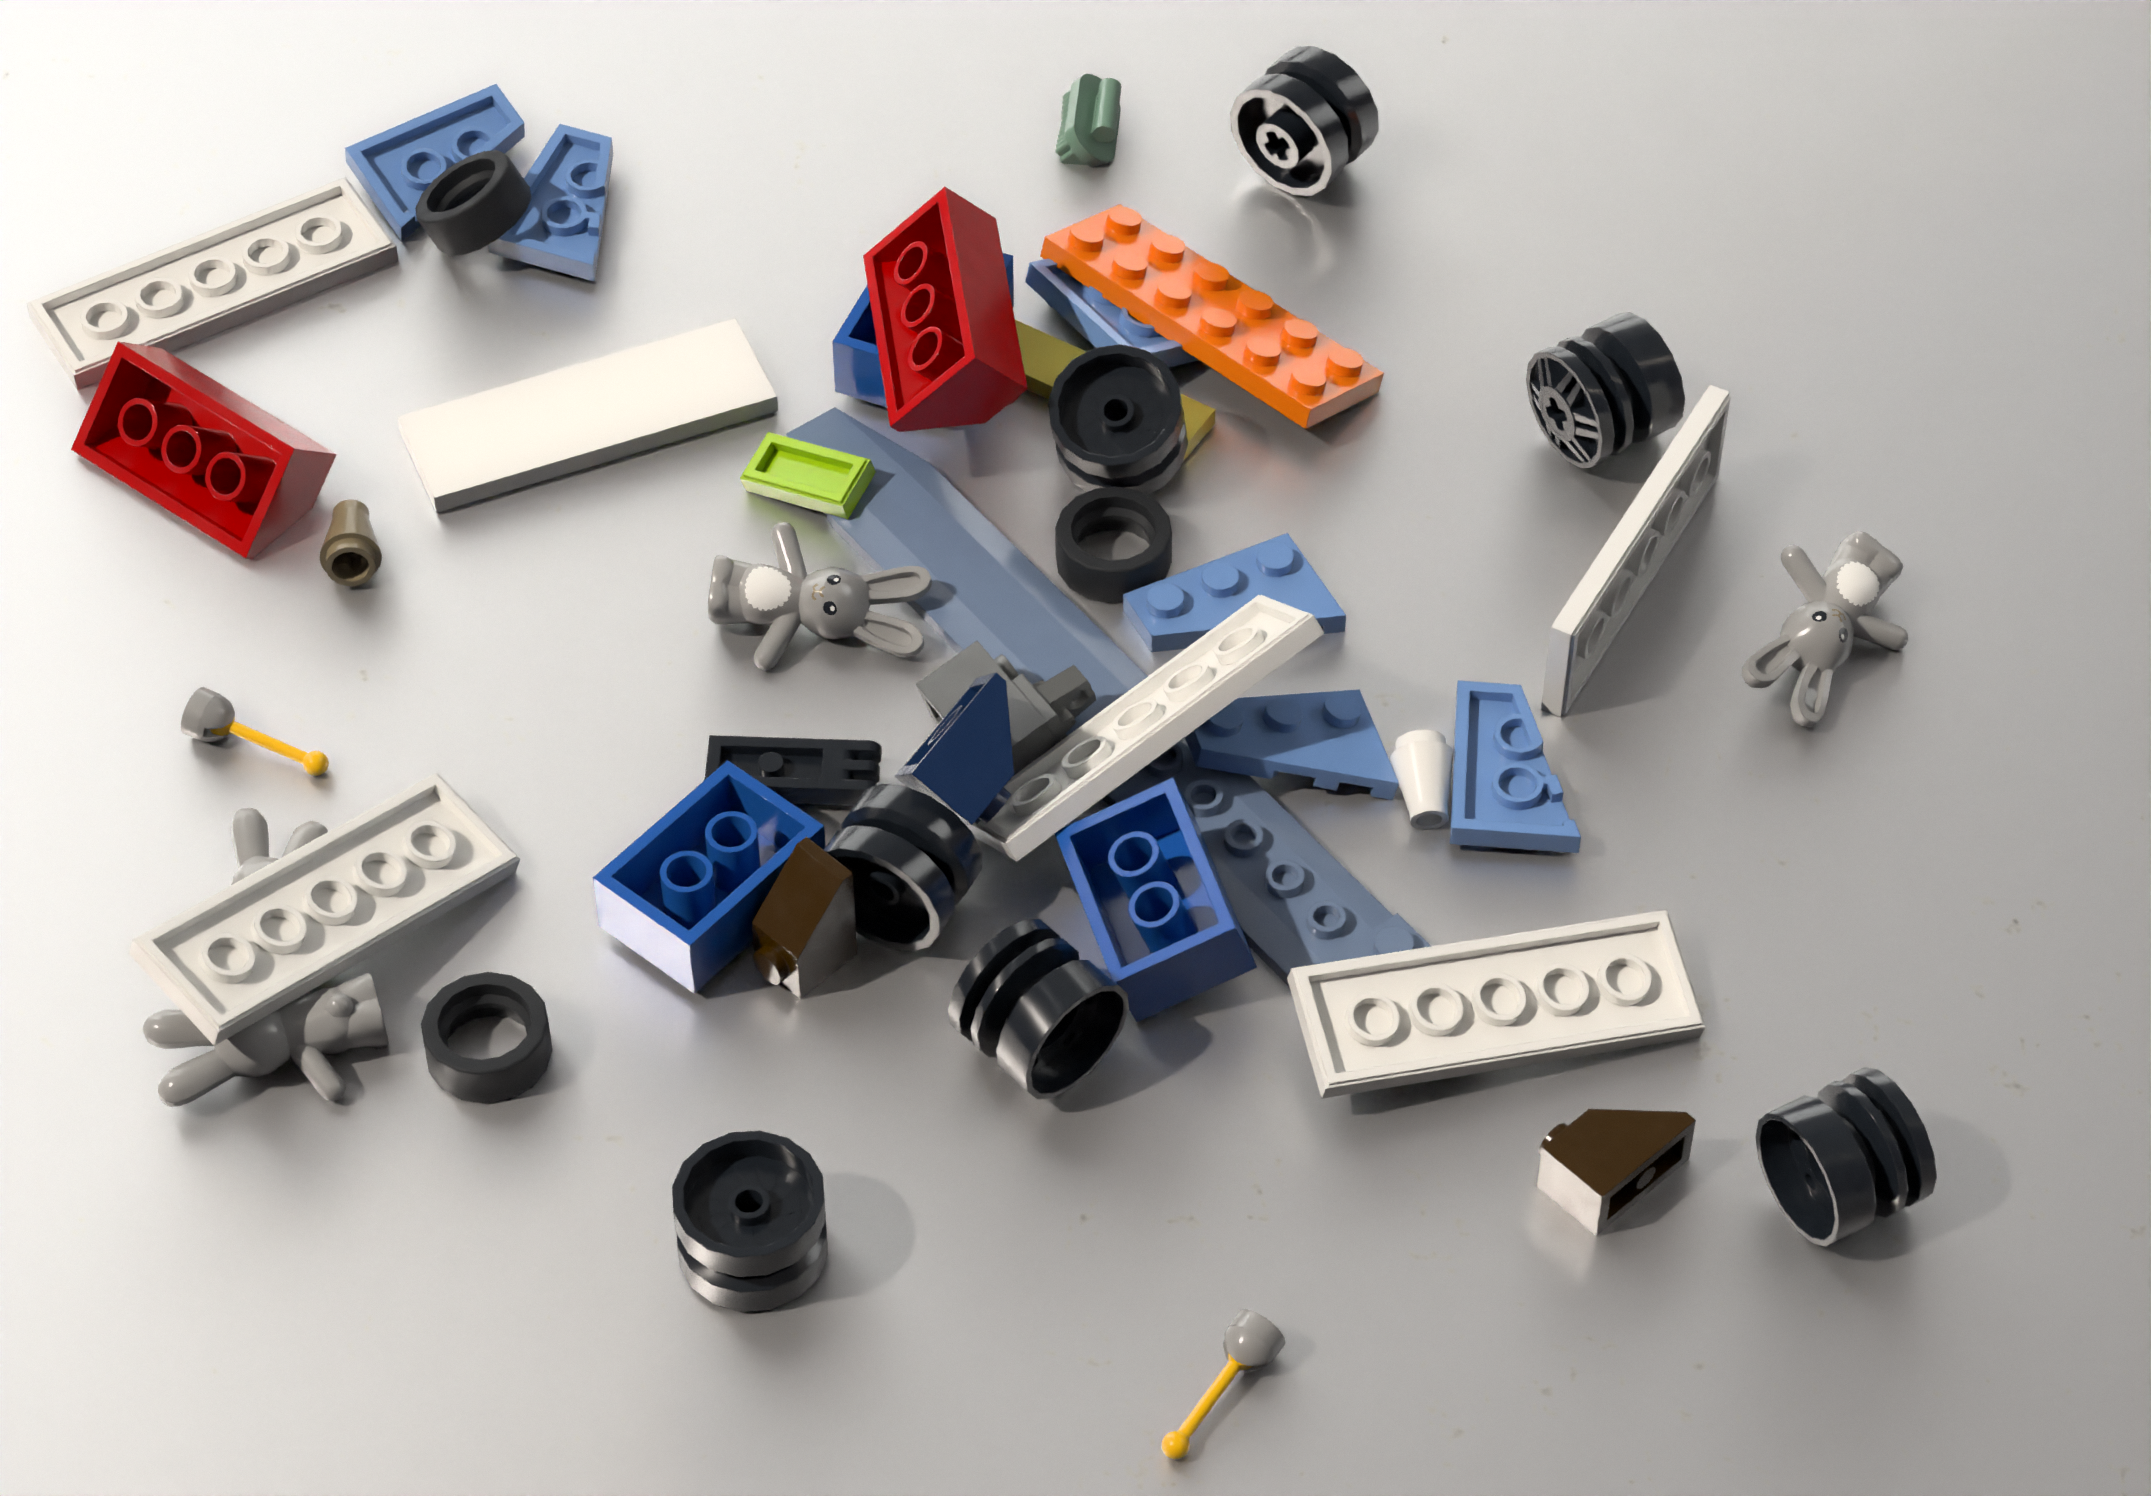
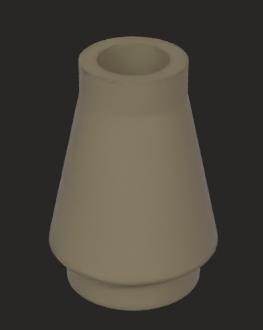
(350, 547)

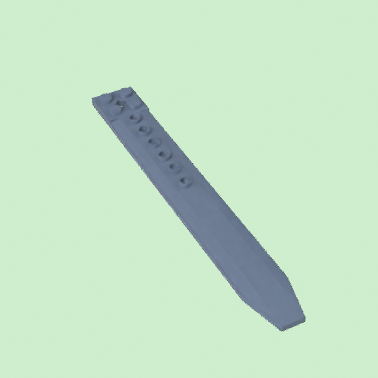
(1280, 880)

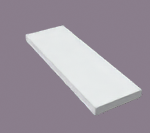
(214, 280)
(586, 414)
(1634, 552)
(1146, 723)
(323, 908)
(1494, 1003)

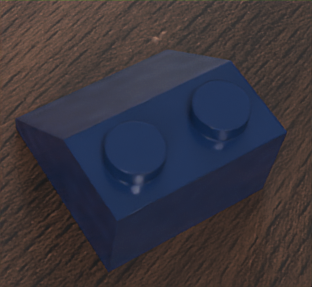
(967, 754)

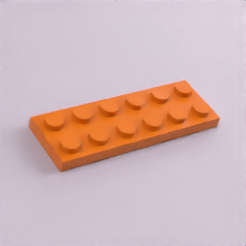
(1213, 315)

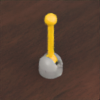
(212, 718)
(1249, 1346)

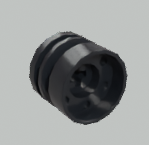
(1605, 390)
(1038, 1008)
(1846, 1156)

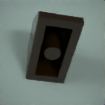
(806, 921)
(1611, 1160)

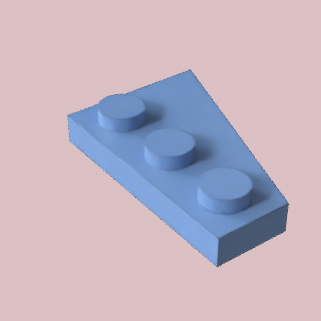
(408, 157)
(565, 206)
(1098, 318)
(1192, 603)
(1298, 734)
(1502, 777)

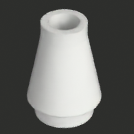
(1424, 776)

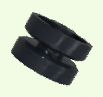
(1304, 120)
(1118, 420)
(906, 863)
(750, 1220)

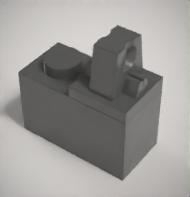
(1037, 711)

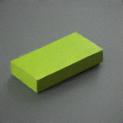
(808, 475)

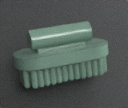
(1089, 121)

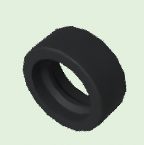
(473, 203)
(1112, 510)
(481, 997)

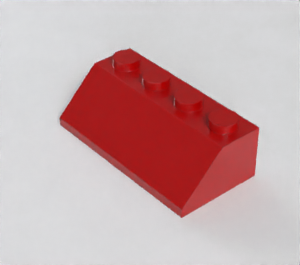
(944, 317)
(200, 449)

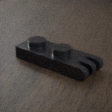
(802, 767)

